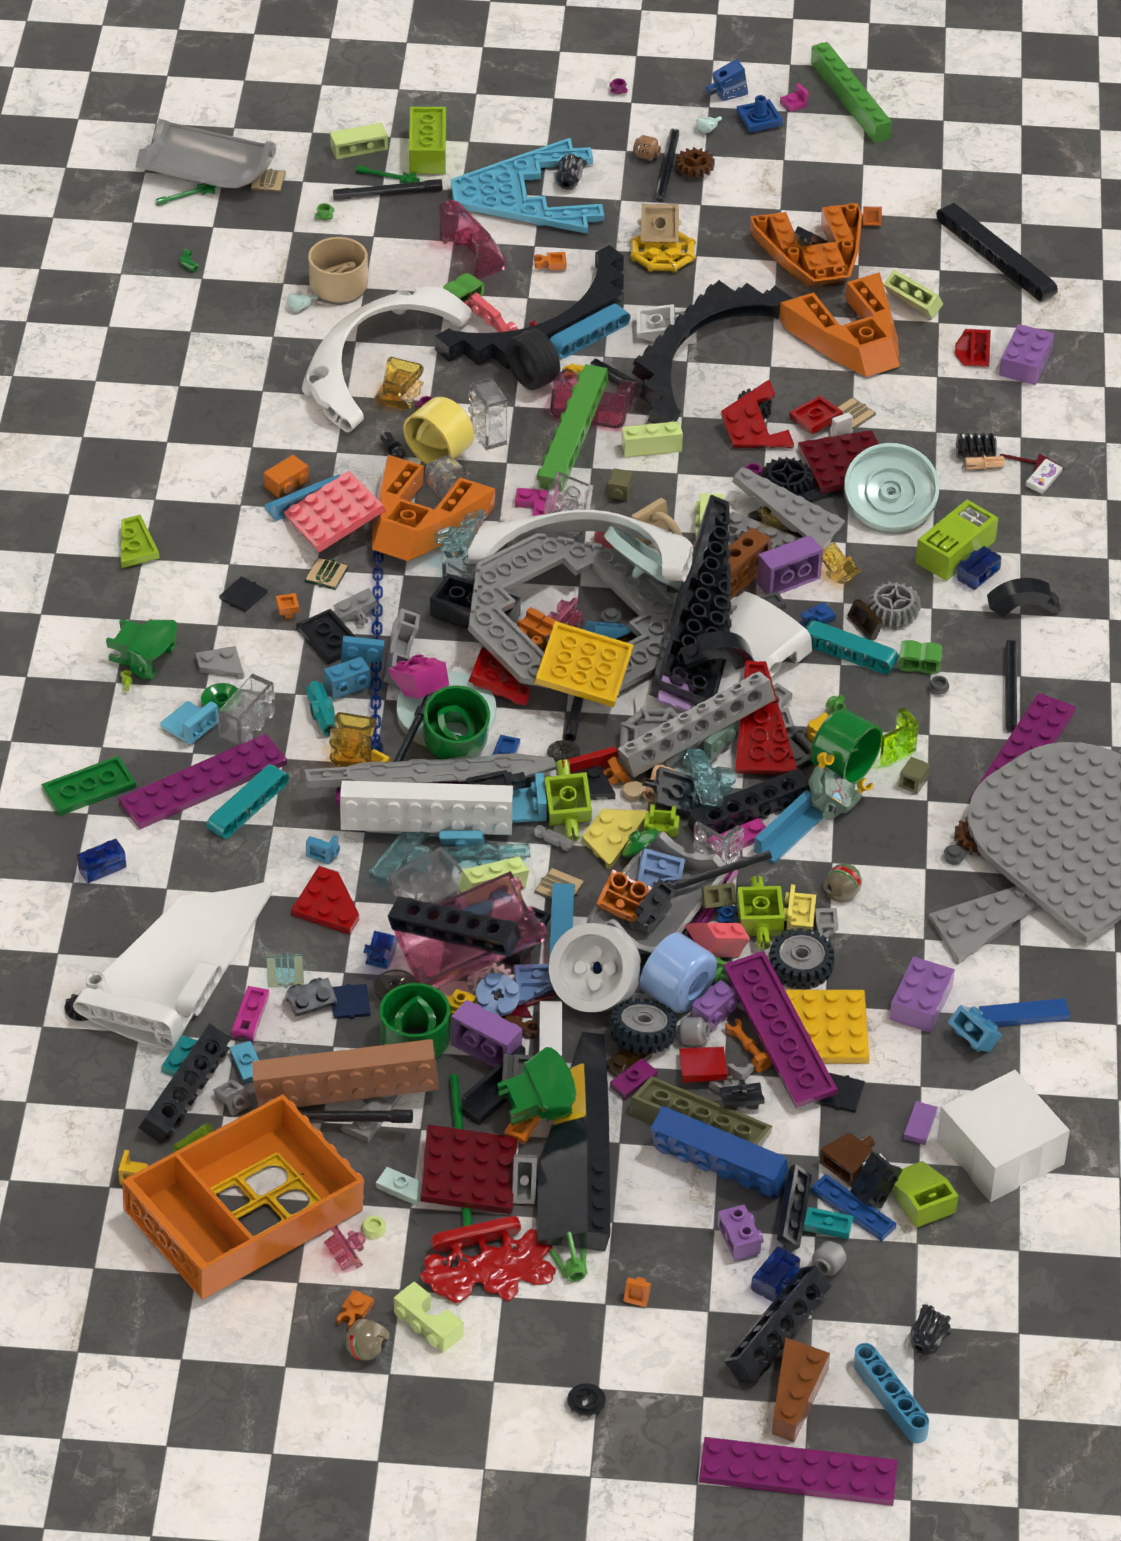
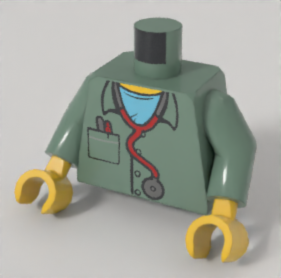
(833, 792)

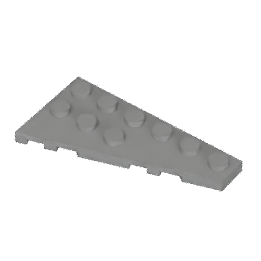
(980, 920)

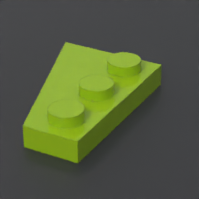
(136, 542)

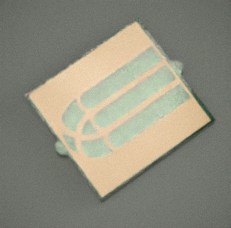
(326, 573)

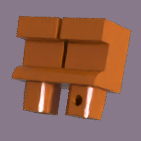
(537, 627)

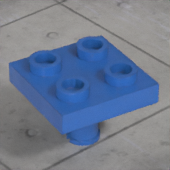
(759, 115)

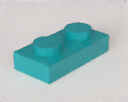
(178, 1055)
(828, 1223)

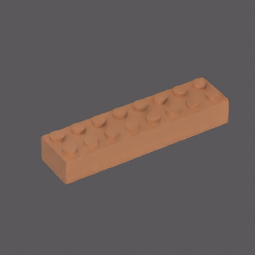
(348, 1074)

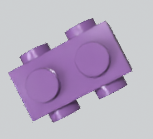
(715, 1004)
(740, 1232)

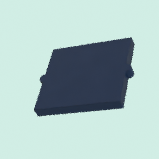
(351, 1001)

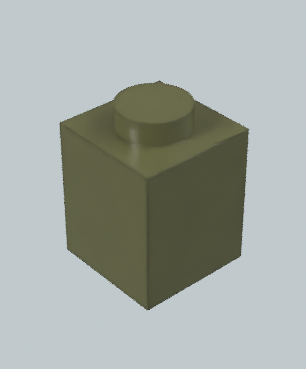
(620, 484)
(914, 775)

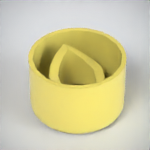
(438, 430)

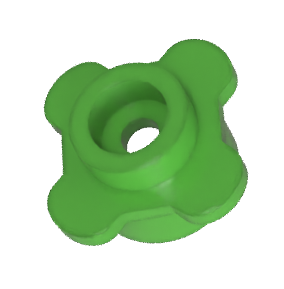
(324, 211)
(835, 703)

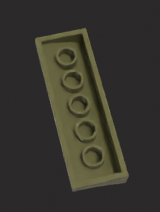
(658, 1093)

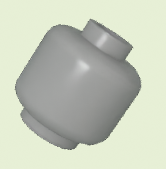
(693, 1031)
(829, 1258)

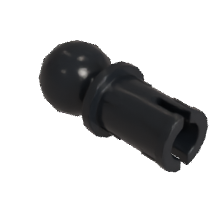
(393, 446)

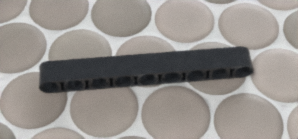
(997, 252)

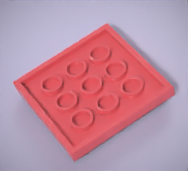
(334, 511)

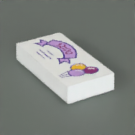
(1044, 476)

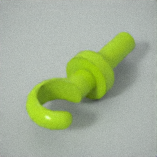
(126, 679)

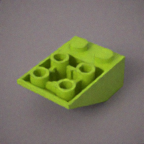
(924, 1194)

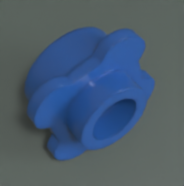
(727, 914)

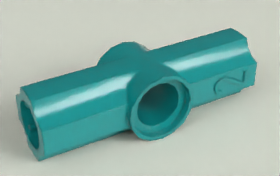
(321, 707)

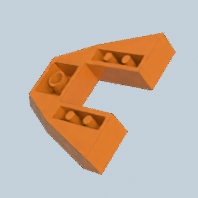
(815, 263)
(862, 345)
(410, 528)

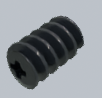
(976, 444)

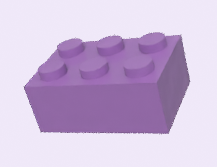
(1026, 354)
(790, 565)
(922, 994)
(484, 1034)

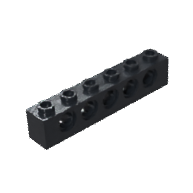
(751, 802)
(454, 926)
(158, 1125)
(778, 1322)

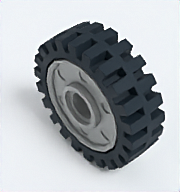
(802, 958)
(643, 1026)

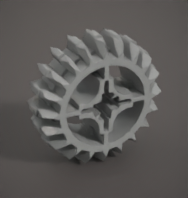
(905, 602)

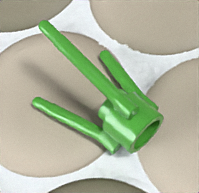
(574, 1268)

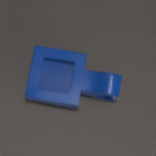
(820, 613)

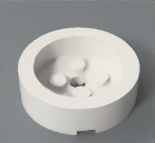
(573, 963)

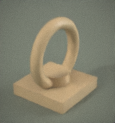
(659, 222)
(656, 515)

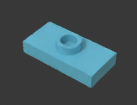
(462, 838)
(243, 1055)

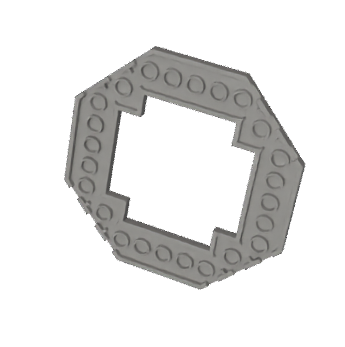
(539, 554)

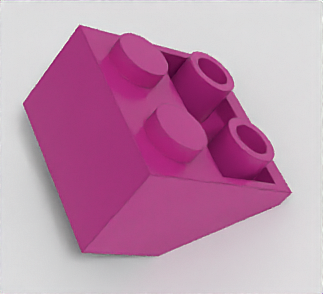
(420, 676)

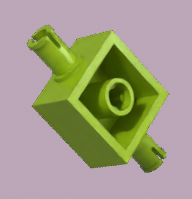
(568, 799)
(761, 911)

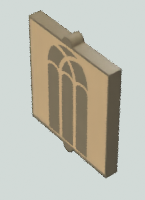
(269, 181)
(859, 411)
(556, 876)

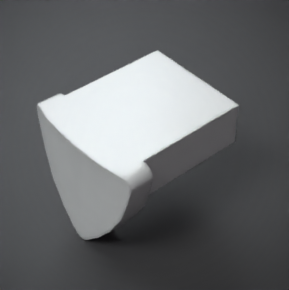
(841, 425)

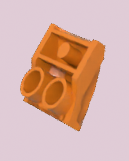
(622, 896)

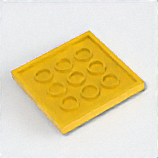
(584, 664)
(834, 1023)

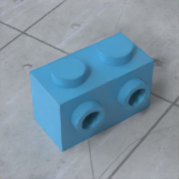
(347, 677)
(974, 1028)

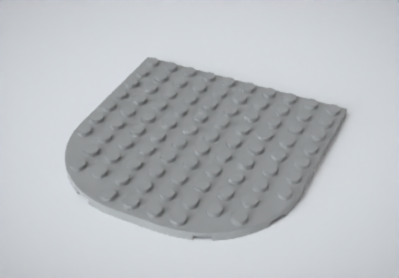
(1057, 831)

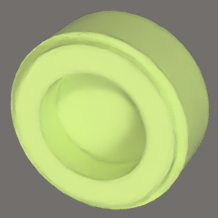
(374, 1227)

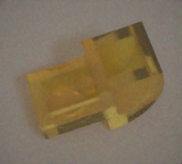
(839, 567)

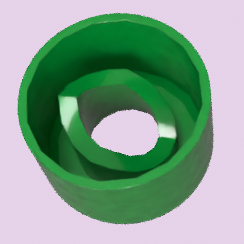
(461, 706)
(851, 742)
(413, 1007)

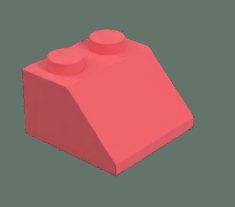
(719, 938)

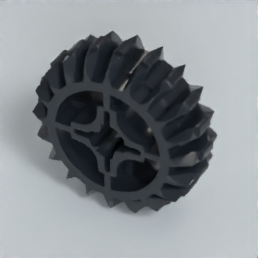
(789, 474)

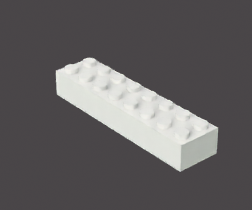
(426, 807)

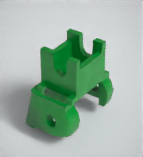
(142, 644)
(542, 1085)

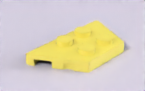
(610, 833)

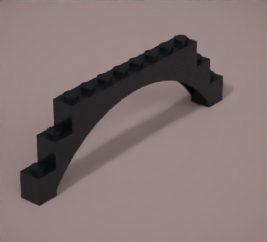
(601, 294)
(715, 305)

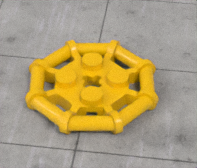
(663, 260)

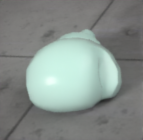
(708, 124)
(299, 302)

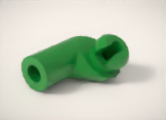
(186, 261)

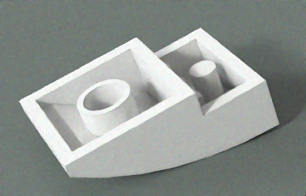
(655, 320)

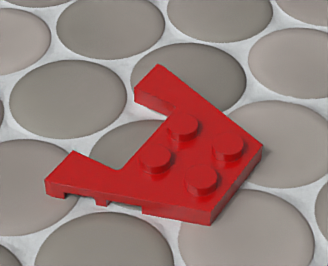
(746, 424)

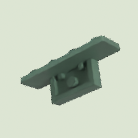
(718, 741)

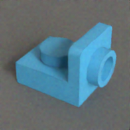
(322, 850)

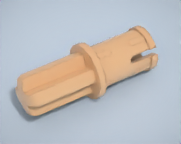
(984, 462)

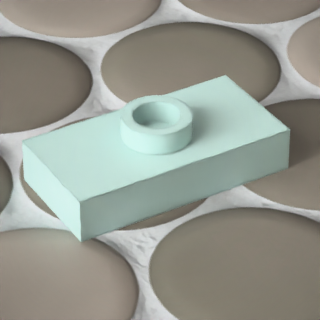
(399, 1185)

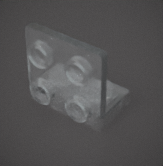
(710, 842)

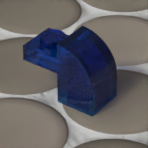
(381, 950)

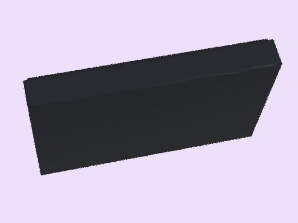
(325, 634)

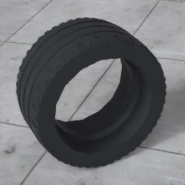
(533, 359)

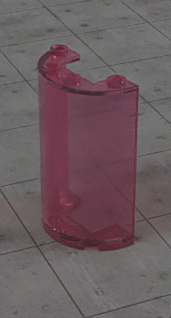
(442, 962)

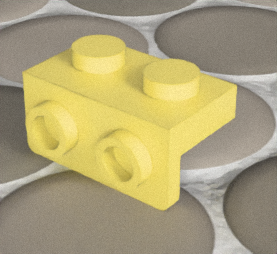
(800, 910)

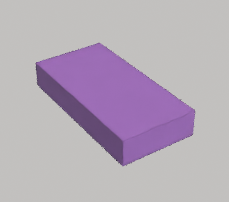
(920, 1123)

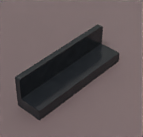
(483, 1097)

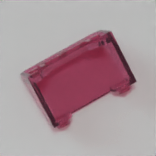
(462, 228)
(612, 409)

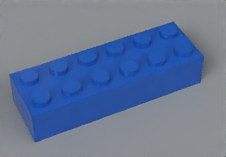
(720, 1152)

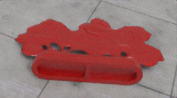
(494, 1267)

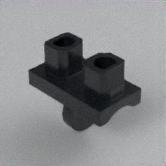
(742, 1095)

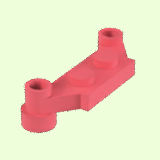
(489, 313)

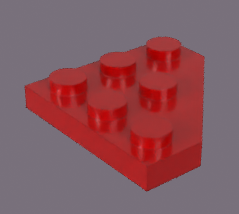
(493, 676)
(327, 902)

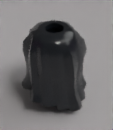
(569, 171)
(929, 1330)

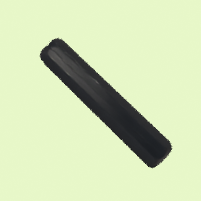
(613, 373)

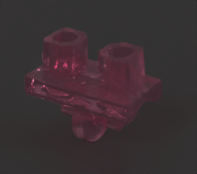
(568, 613)
(339, 1241)

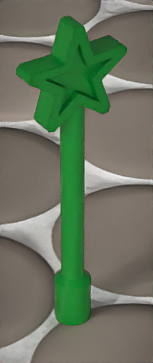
(405, 178)
(203, 188)

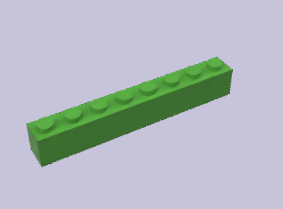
(851, 92)
(573, 424)

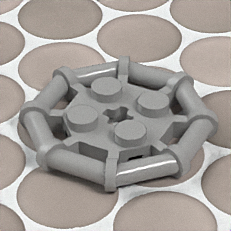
(649, 724)

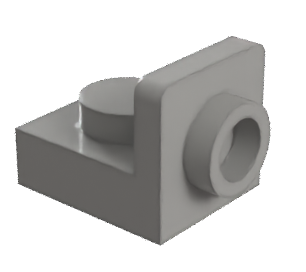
(233, 1096)

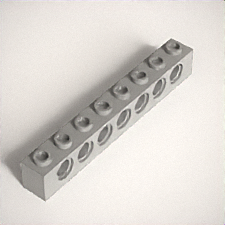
(696, 724)

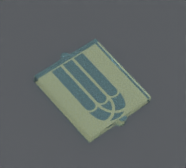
(285, 970)

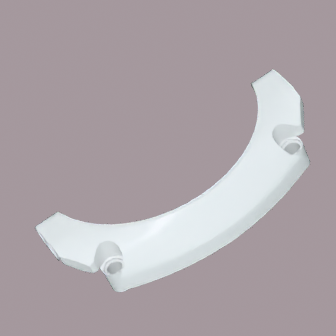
(325, 376)
(673, 548)

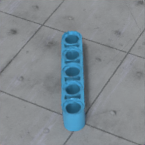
(590, 330)
(561, 911)
(899, 1402)

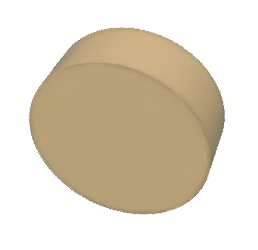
(633, 791)

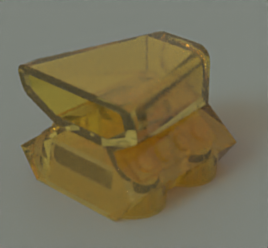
(400, 384)
(351, 739)

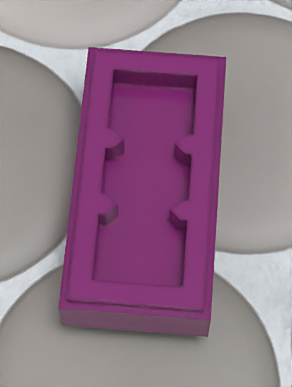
(633, 1078)

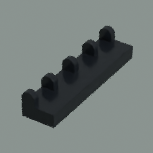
(794, 1208)

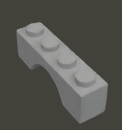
(401, 640)

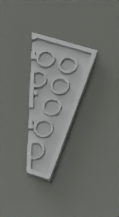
(790, 509)

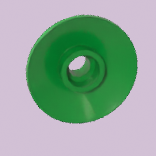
(218, 693)
(639, 841)

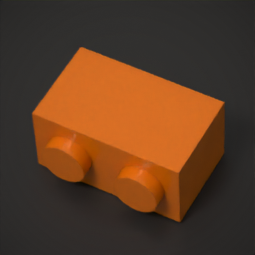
(286, 476)

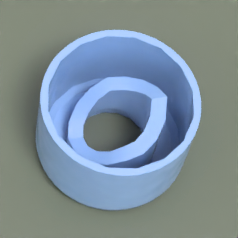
(678, 972)

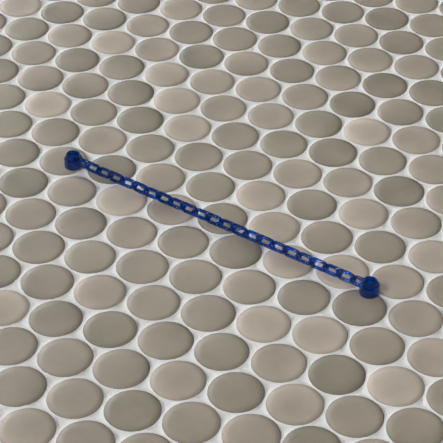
(376, 743)

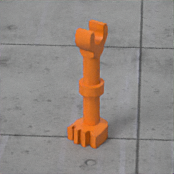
(761, 1060)

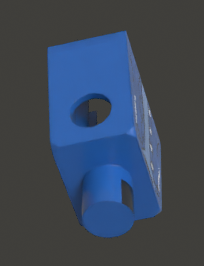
(729, 81)

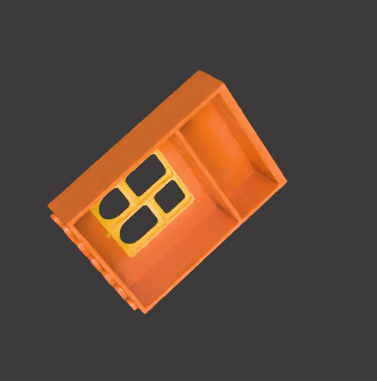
(194, 1229)

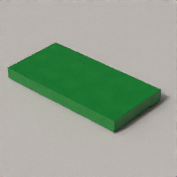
(88, 785)

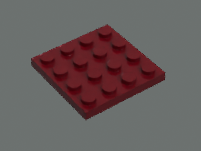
(832, 457)
(468, 1169)

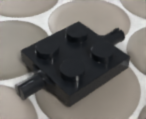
(673, 789)

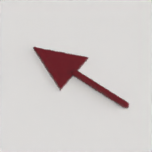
(1038, 462)
(522, 1010)

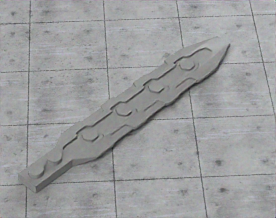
(429, 771)

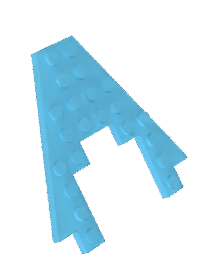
(502, 190)

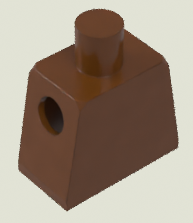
(846, 1156)

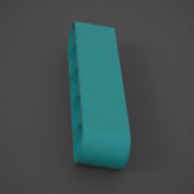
(852, 647)
(247, 801)

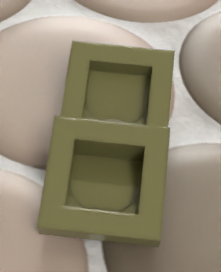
(718, 895)

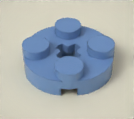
(503, 984)

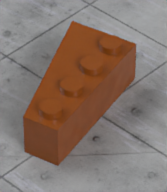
(799, 1382)

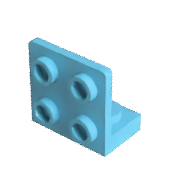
(190, 721)
(530, 803)

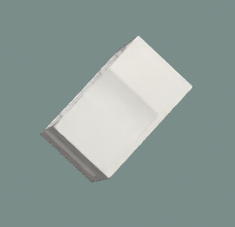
(1003, 1135)

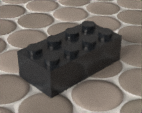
(453, 601)

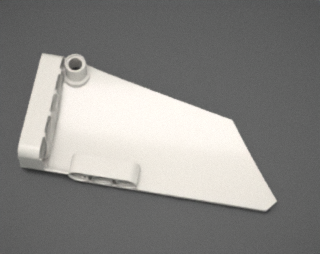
(767, 631)
(172, 966)

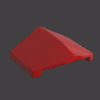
(974, 347)

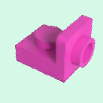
(795, 100)

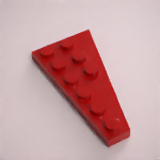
(763, 736)

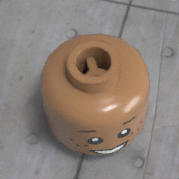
(646, 147)

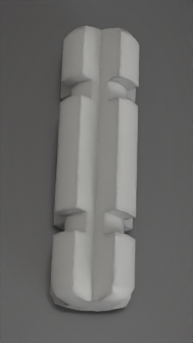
(553, 838)

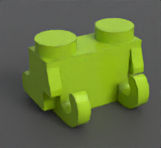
(662, 821)

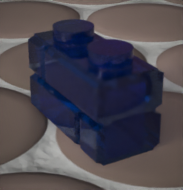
(978, 567)
(101, 860)
(775, 1273)

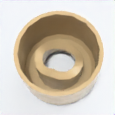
(338, 269)

